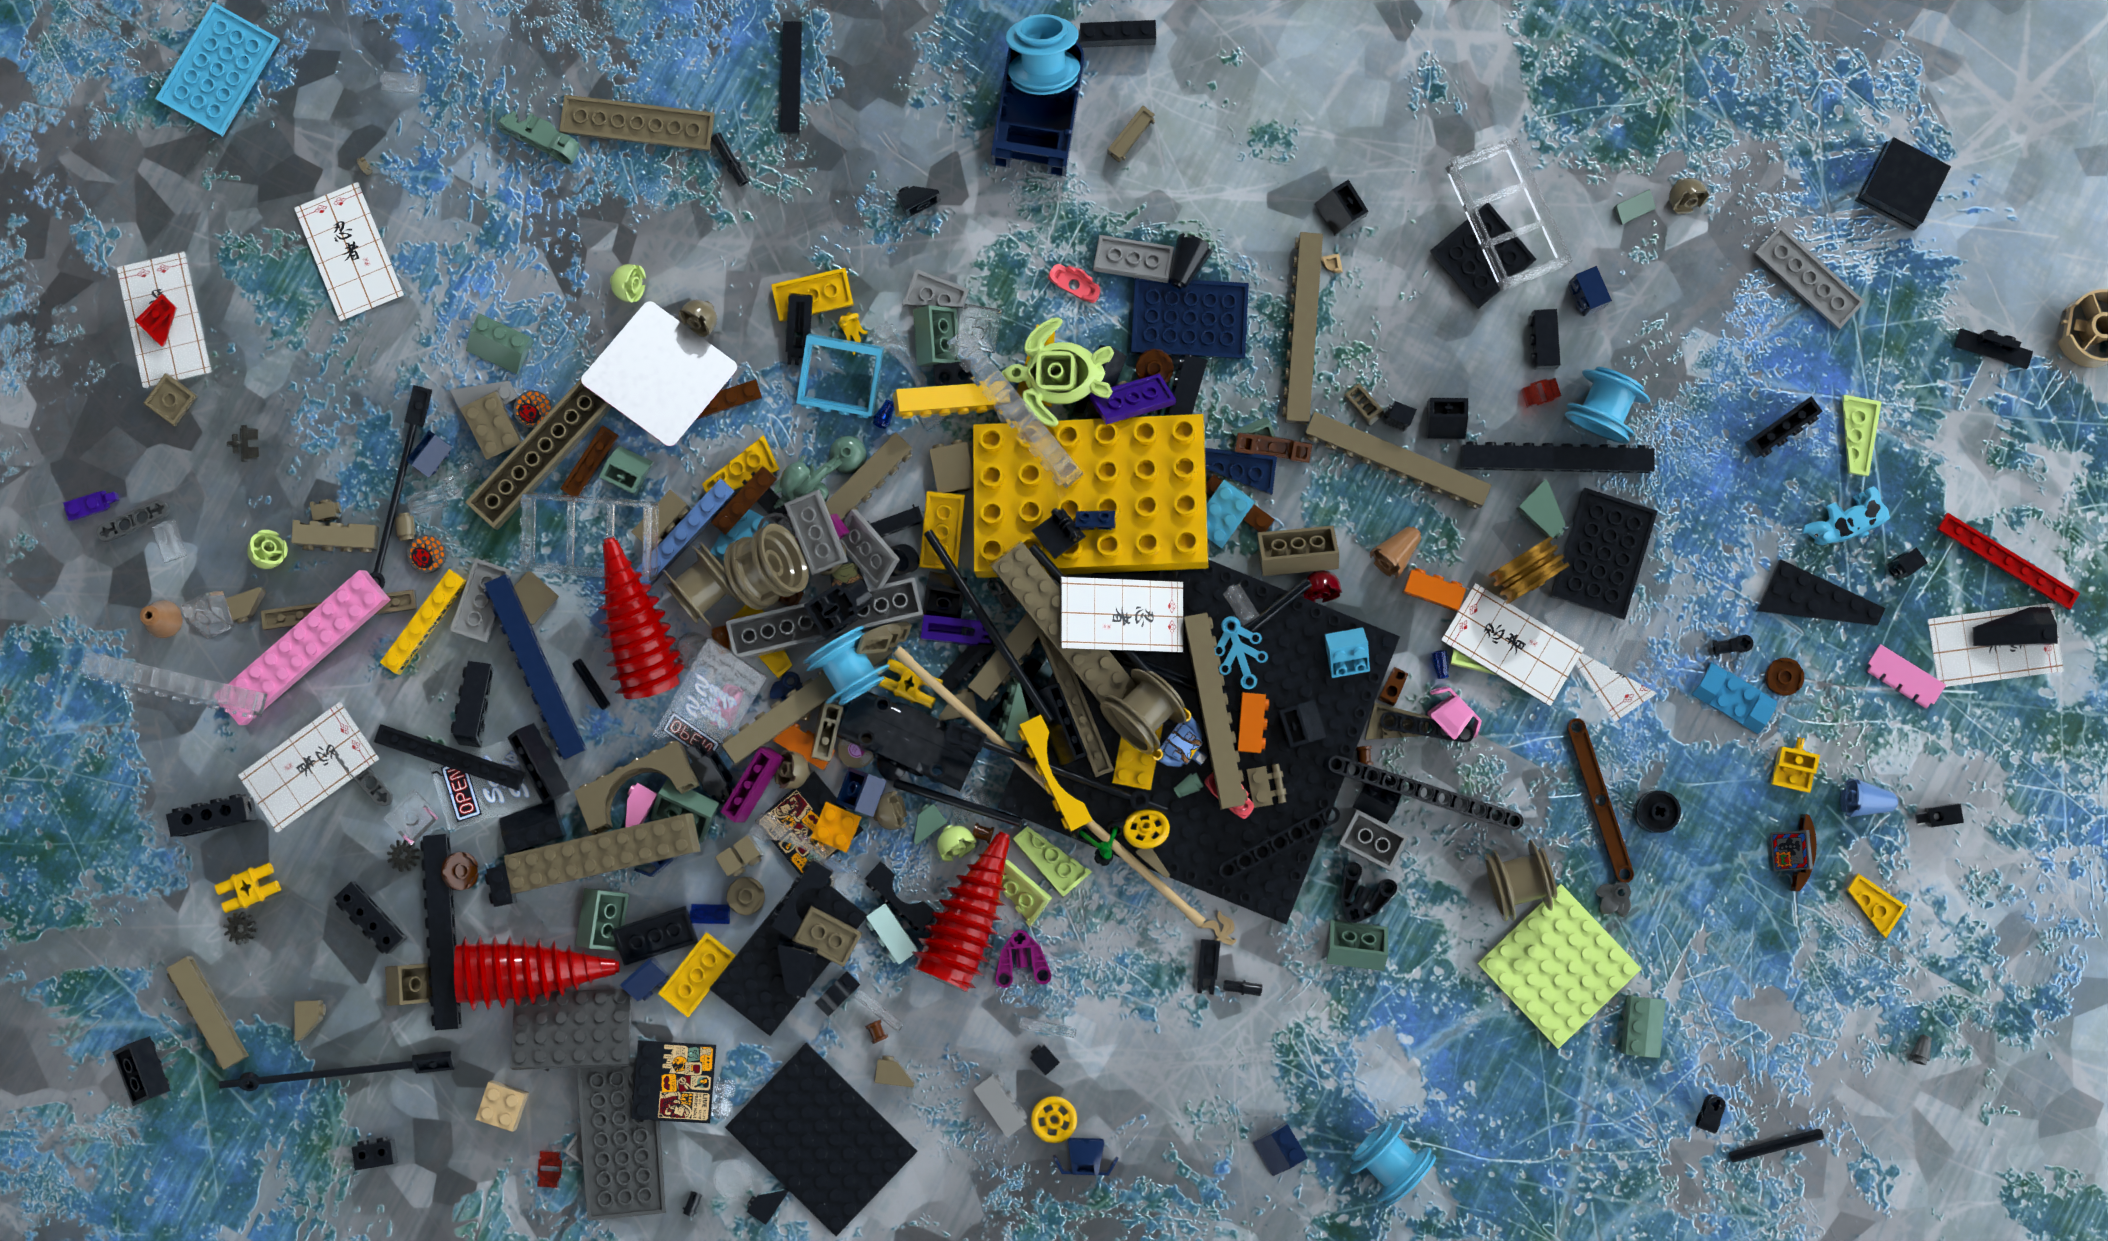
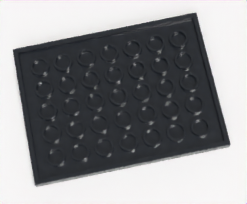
(821, 1139)

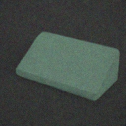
(1635, 206)
(1260, 427)

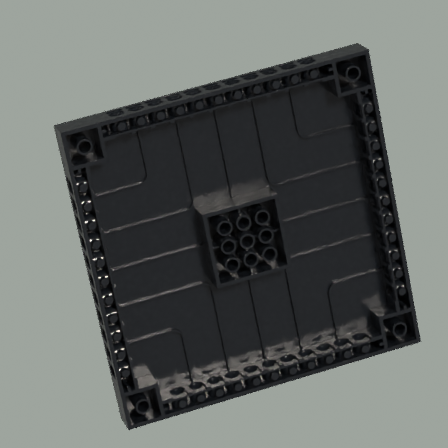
(1199, 831)

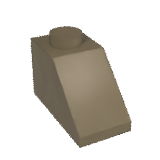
(245, 604)
(966, 698)
(307, 1016)
(892, 1072)

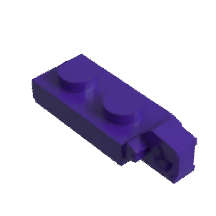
(89, 504)

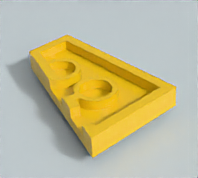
(1877, 904)

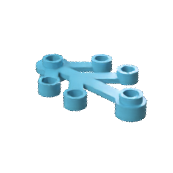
(1239, 648)

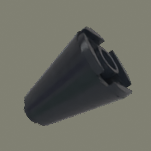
(1188, 259)

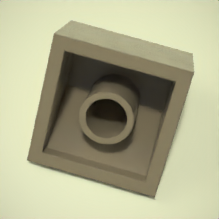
(408, 984)

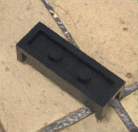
(898, 522)

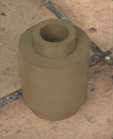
(405, 527)

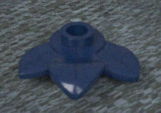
(782, 688)

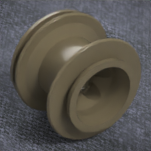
(700, 585)
(1144, 710)
(1520, 880)

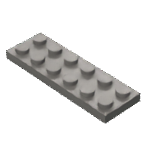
(1809, 277)

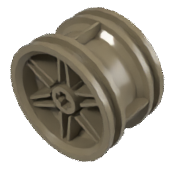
(766, 566)

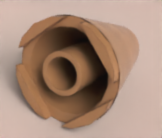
(1396, 551)
(162, 618)

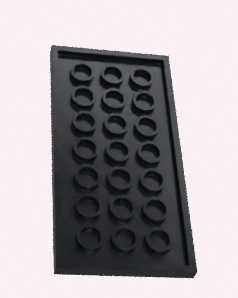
(755, 977)

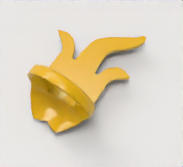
(851, 326)

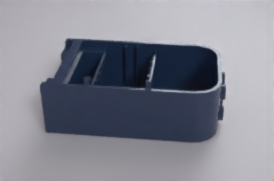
(1036, 125)

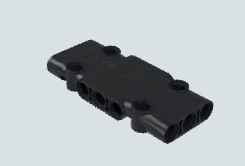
(906, 739)

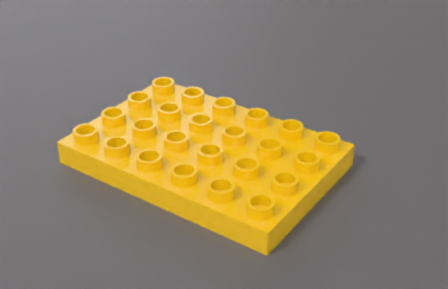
(1138, 467)

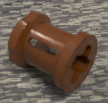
(1364, 755)
(988, 832)
(876, 1031)

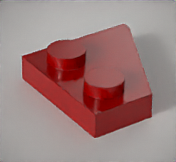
(158, 319)

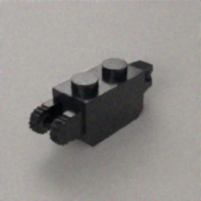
(710, 771)

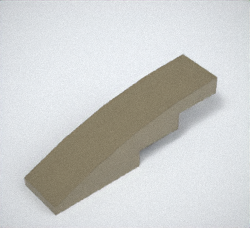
(882, 637)

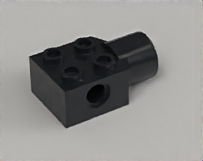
(838, 607)

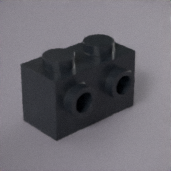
(499, 886)
(374, 1154)

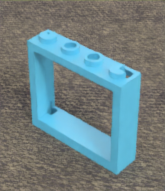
(826, 405)

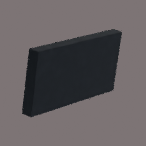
(655, 935)

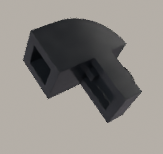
(837, 993)

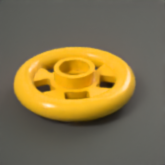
(1148, 842)
(1042, 1131)

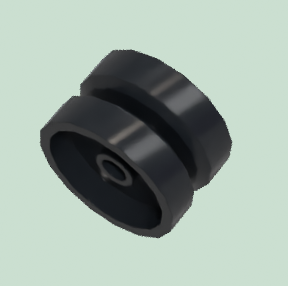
(1668, 809)

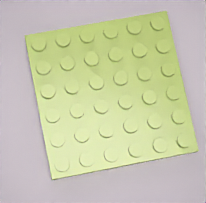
(1559, 967)

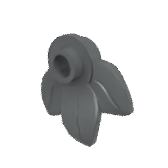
(1612, 900)

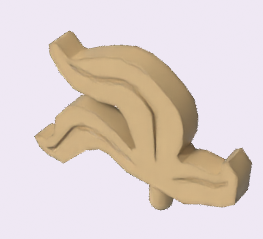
(1228, 928)

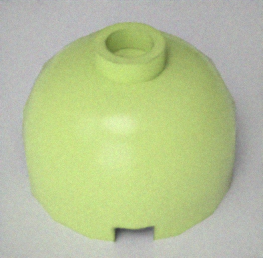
(627, 282)
(266, 549)
(954, 842)

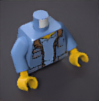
(1182, 744)

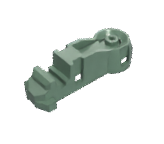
(540, 135)

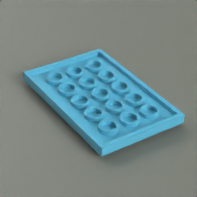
(217, 69)

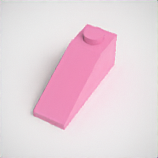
(639, 804)

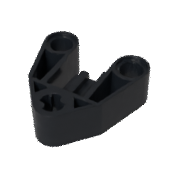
(1377, 900)

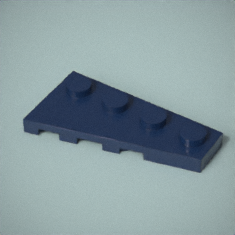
(1249, 469)

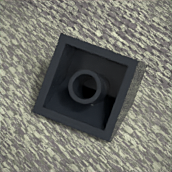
(942, 596)

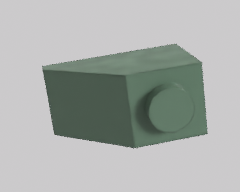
(928, 822)

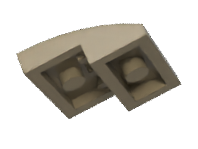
(534, 596)

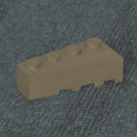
(335, 536)

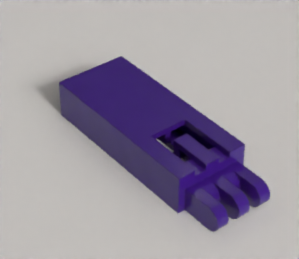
(950, 630)

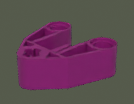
(1006, 964)

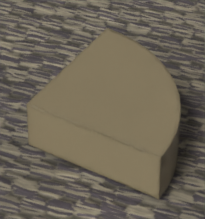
(364, 166)

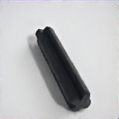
(591, 684)

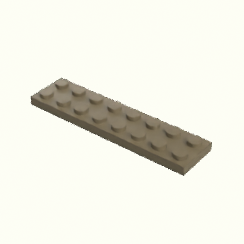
(637, 122)

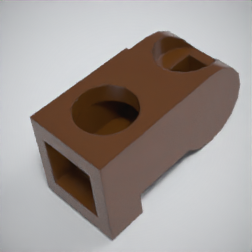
(1393, 686)

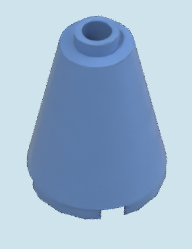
(1866, 799)

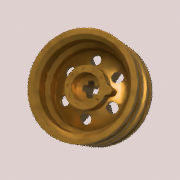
(1529, 570)

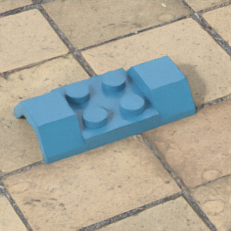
(1735, 698)

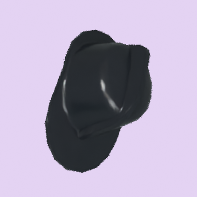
(908, 561)

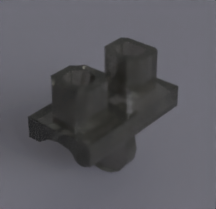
(245, 435)

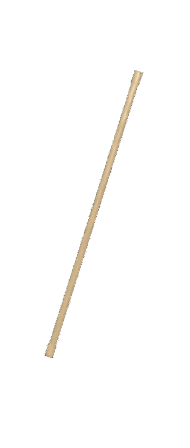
(908, 661)

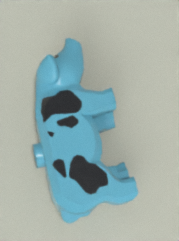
(1853, 522)

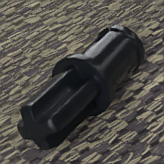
(1243, 987)

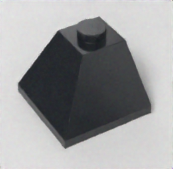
(917, 199)

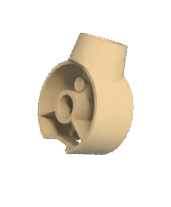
(2087, 329)

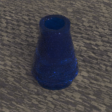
(884, 415)
(1440, 661)

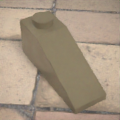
(826, 731)

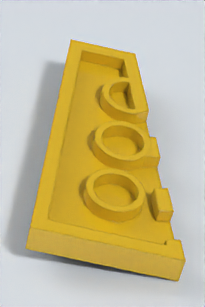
(743, 465)

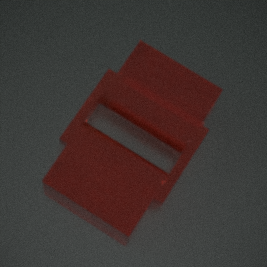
(1532, 395)
(549, 1178)

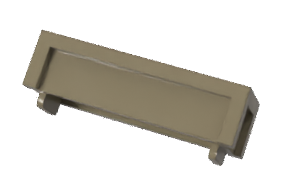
(1131, 134)

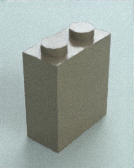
(952, 467)

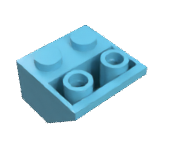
(1347, 652)

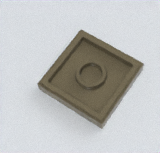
(170, 399)

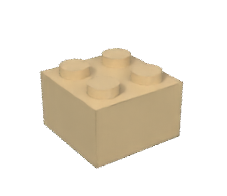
(502, 1105)

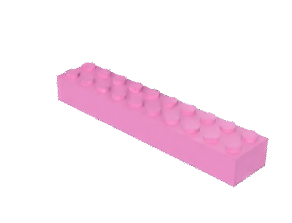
(312, 639)

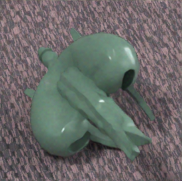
(800, 480)

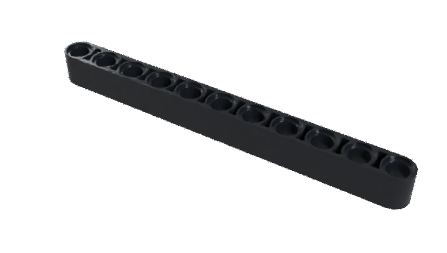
(1432, 795)

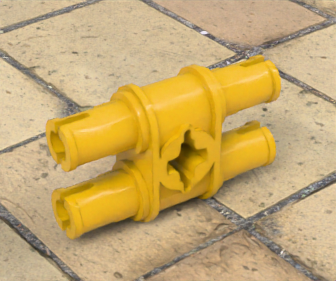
(902, 688)
(240, 882)

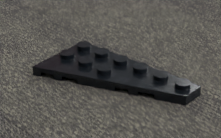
(1809, 596)

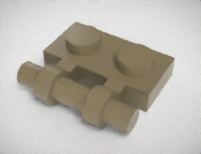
(1260, 787)

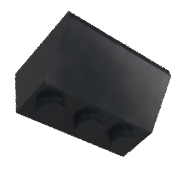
(531, 827)
(141, 1071)

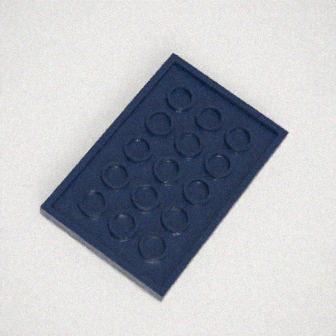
(1193, 320)

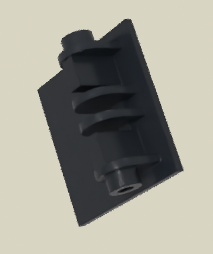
(1058, 533)

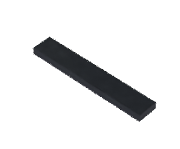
(791, 77)

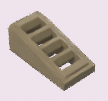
(1369, 400)
(1152, 859)

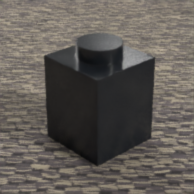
(1044, 1059)

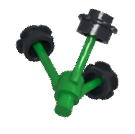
(1103, 853)

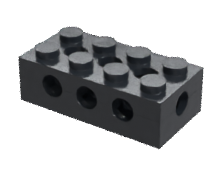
(212, 816)

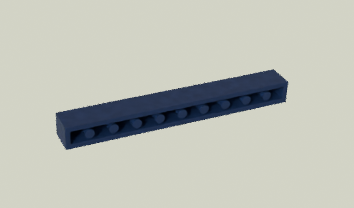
(535, 666)

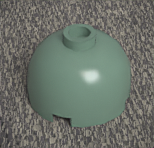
(850, 452)

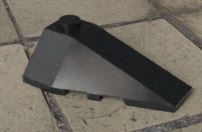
(2020, 628)

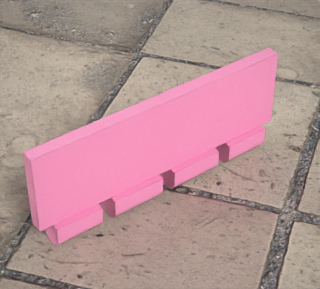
(1900, 671)

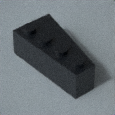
(472, 704)

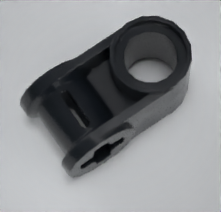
(1710, 1116)

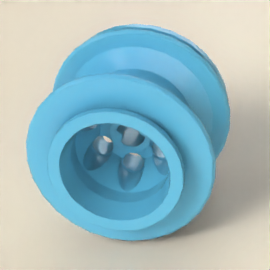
(1043, 62)
(1607, 404)
(846, 670)
(1391, 1162)

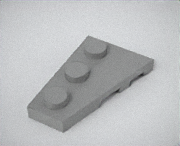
(934, 291)
(469, 394)

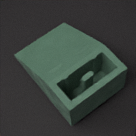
(1014, 712)

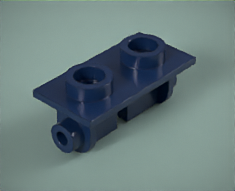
(1089, 519)

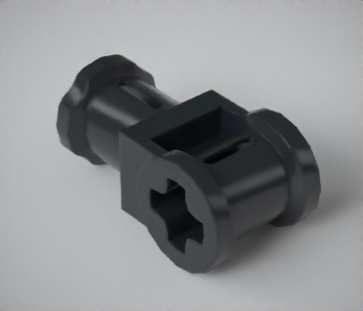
(1732, 645)

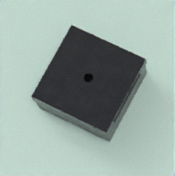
(1903, 183)

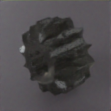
(409, 859)
(233, 928)

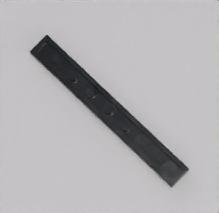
(449, 757)

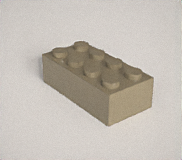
(1298, 550)

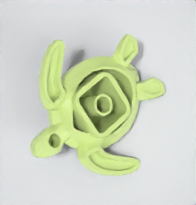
(1058, 372)

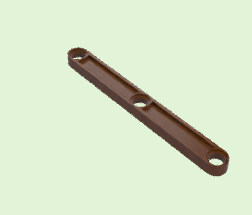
(1604, 814)

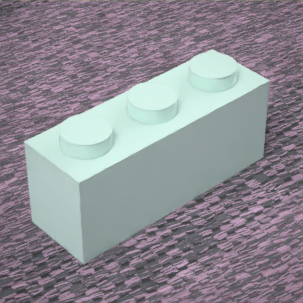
(891, 934)

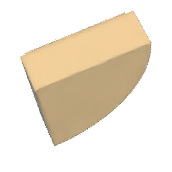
(1332, 263)

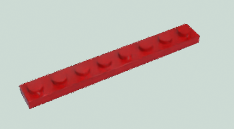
(2008, 561)

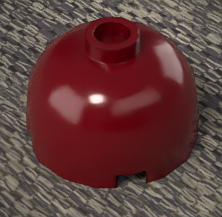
(1324, 586)

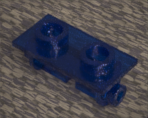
(710, 913)

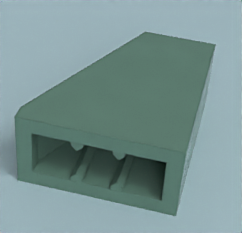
(1543, 511)

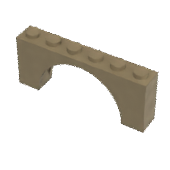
(597, 797)

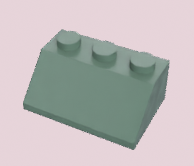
(933, 330)
(498, 343)
(673, 803)
(598, 916)
(1357, 945)
(1643, 1026)

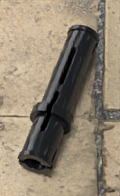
(719, 141)

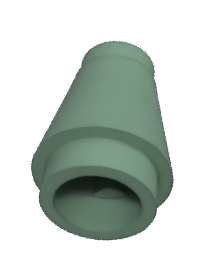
(1189, 785)

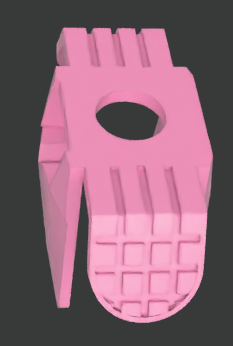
(1453, 714)

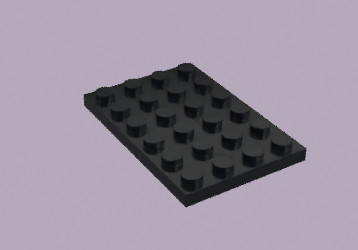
(1604, 553)

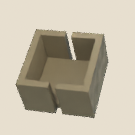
(731, 861)

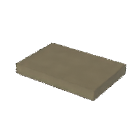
(831, 936)

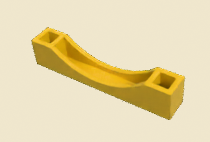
(1036, 735)

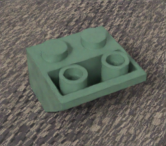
(626, 470)

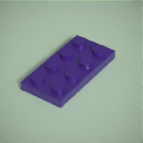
(1134, 399)

